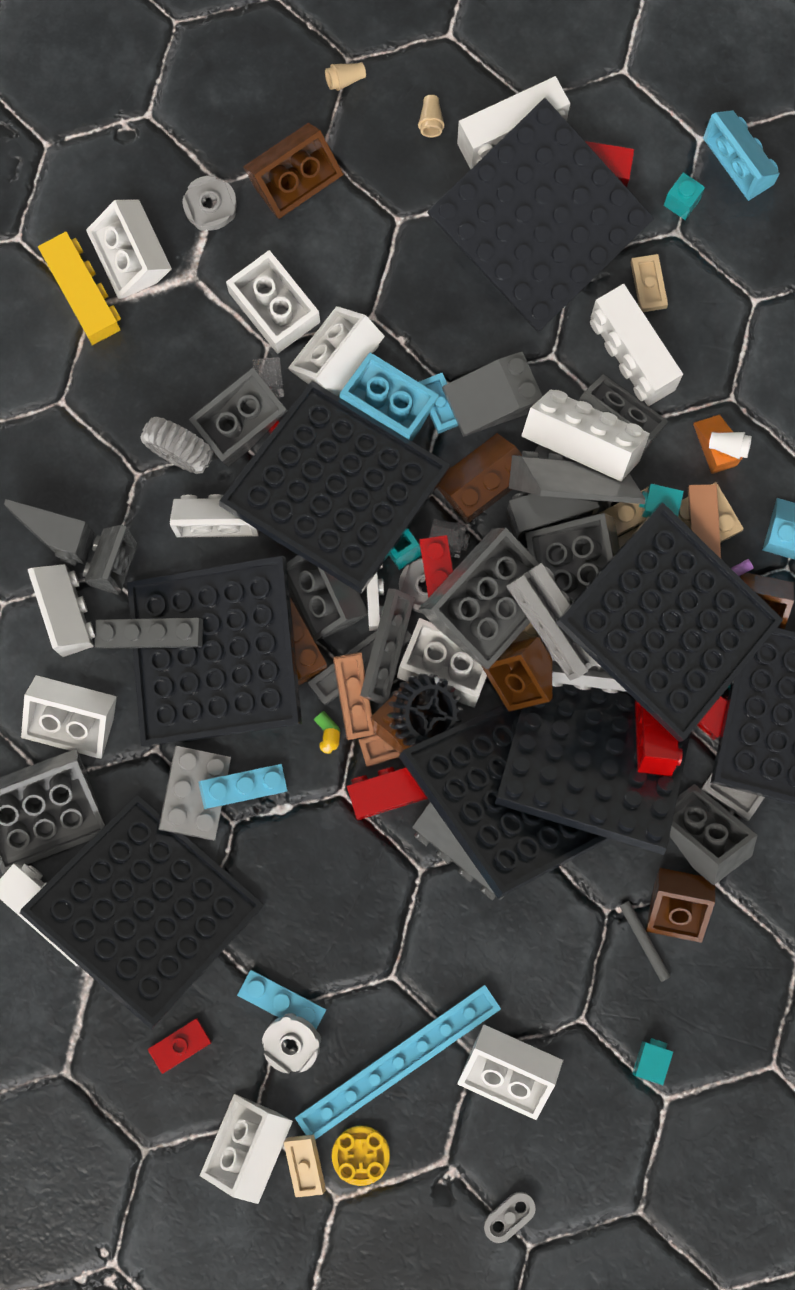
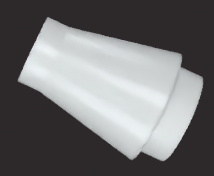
(732, 443)

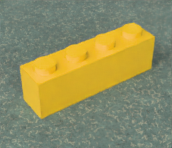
(79, 287)

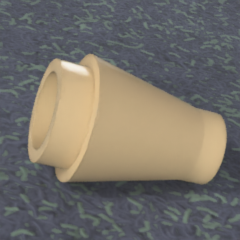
(343, 75)
(431, 117)

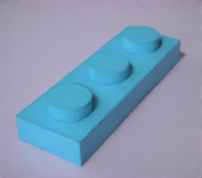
(242, 786)
(278, 999)

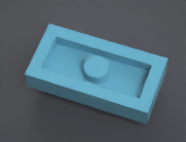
(441, 412)

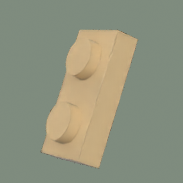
(649, 283)
(304, 1166)

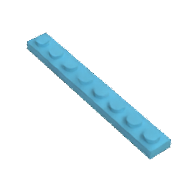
(398, 1063)

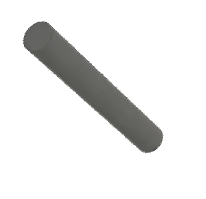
(645, 941)

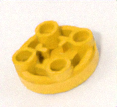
(360, 1155)

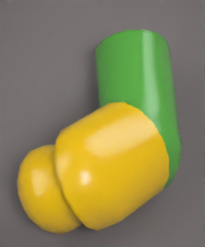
(331, 733)

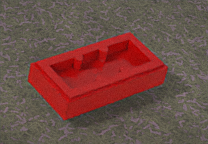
(179, 1046)

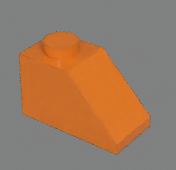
(716, 460)

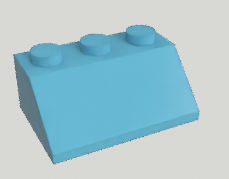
(740, 153)
(389, 396)
(781, 530)

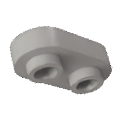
(509, 1217)

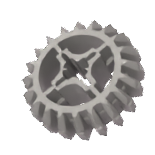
(176, 445)

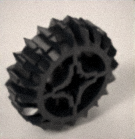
(432, 691)

